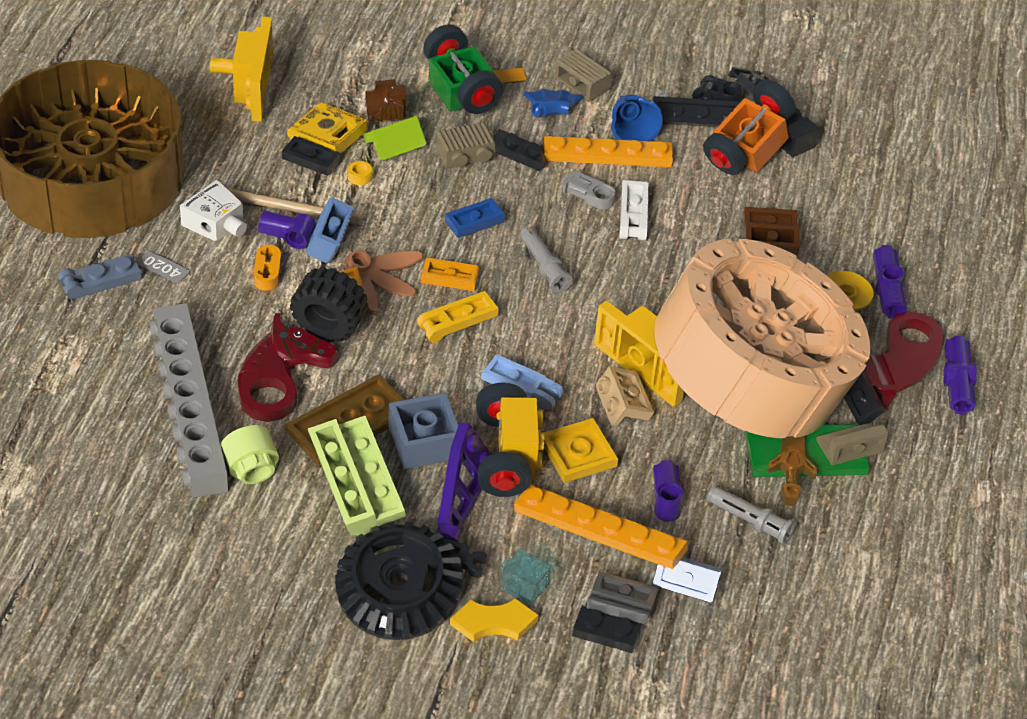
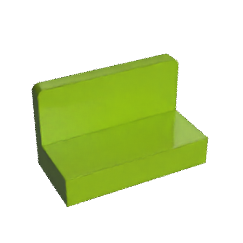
(396, 138)

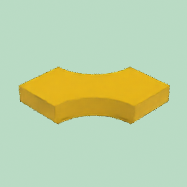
(507, 619)

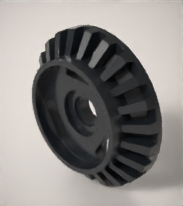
(410, 608)

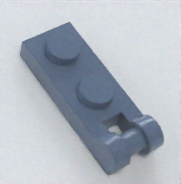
(99, 276)

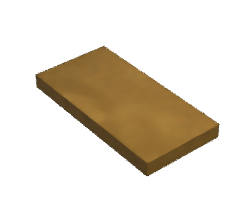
(365, 399)

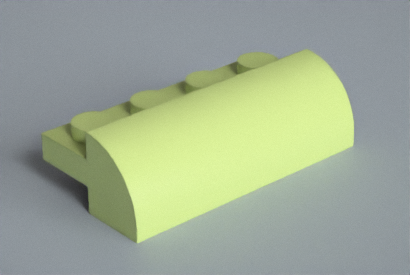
(357, 474)

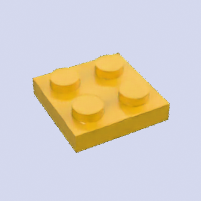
(579, 450)

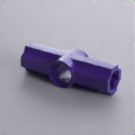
(889, 281)
(959, 375)

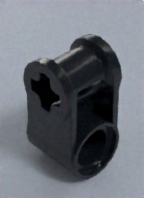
(717, 90)

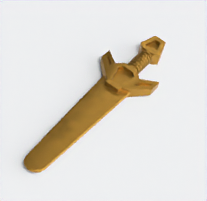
(792, 463)

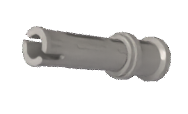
(550, 266)
(762, 523)

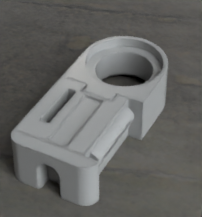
(588, 189)

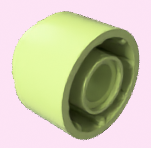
(250, 454)

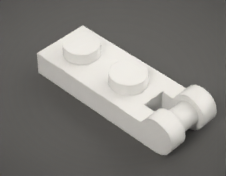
(634, 209)

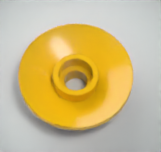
(855, 287)

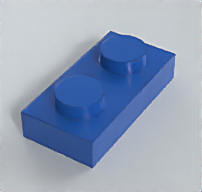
(474, 217)

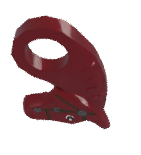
(270, 365)

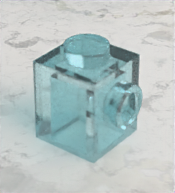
(524, 576)

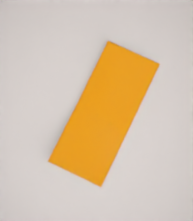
(511, 75)

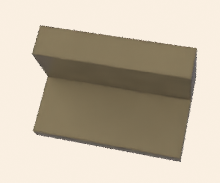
(853, 443)

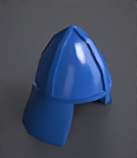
(635, 119)

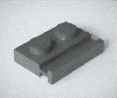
(622, 597)

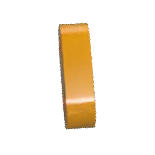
(272, 267)

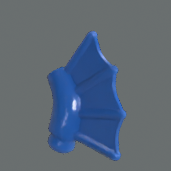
(551, 102)

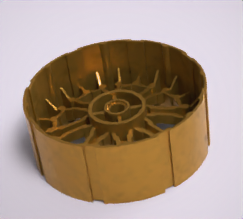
(86, 118)

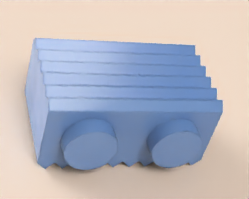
(329, 230)

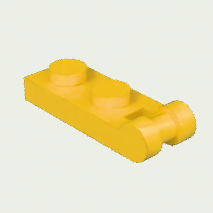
(457, 316)

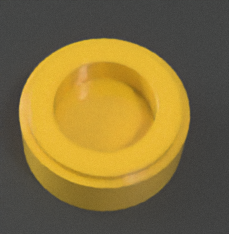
(360, 173)

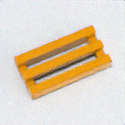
(450, 274)

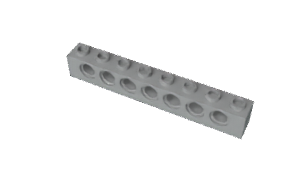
(189, 401)

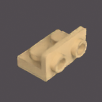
(623, 395)

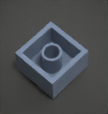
(422, 429)

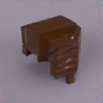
(386, 101)

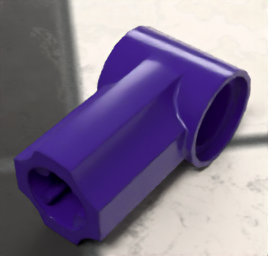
(294, 230)
(667, 491)

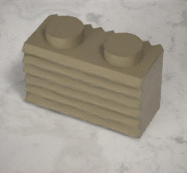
(582, 74)
(465, 145)

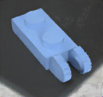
(507, 371)

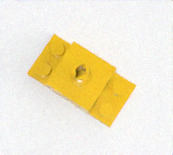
(250, 67)
(633, 346)

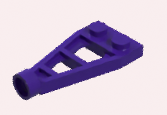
(469, 451)

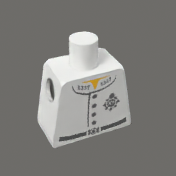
(213, 213)

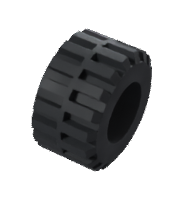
(329, 304)

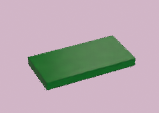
(764, 449)

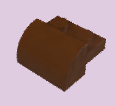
(772, 227)

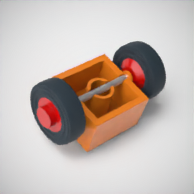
(751, 130)

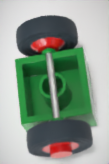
(459, 72)

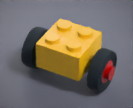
(518, 439)

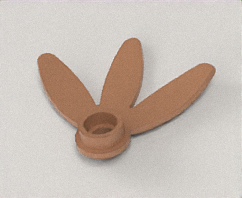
(372, 272)

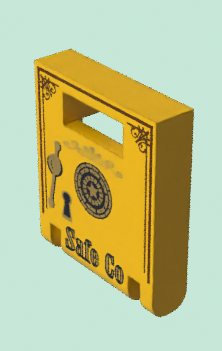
(324, 123)

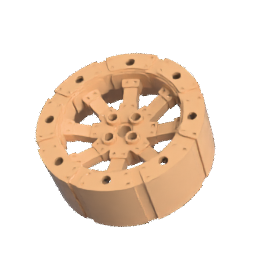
(750, 357)

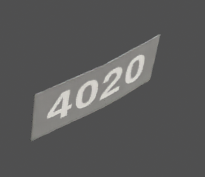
(162, 266)

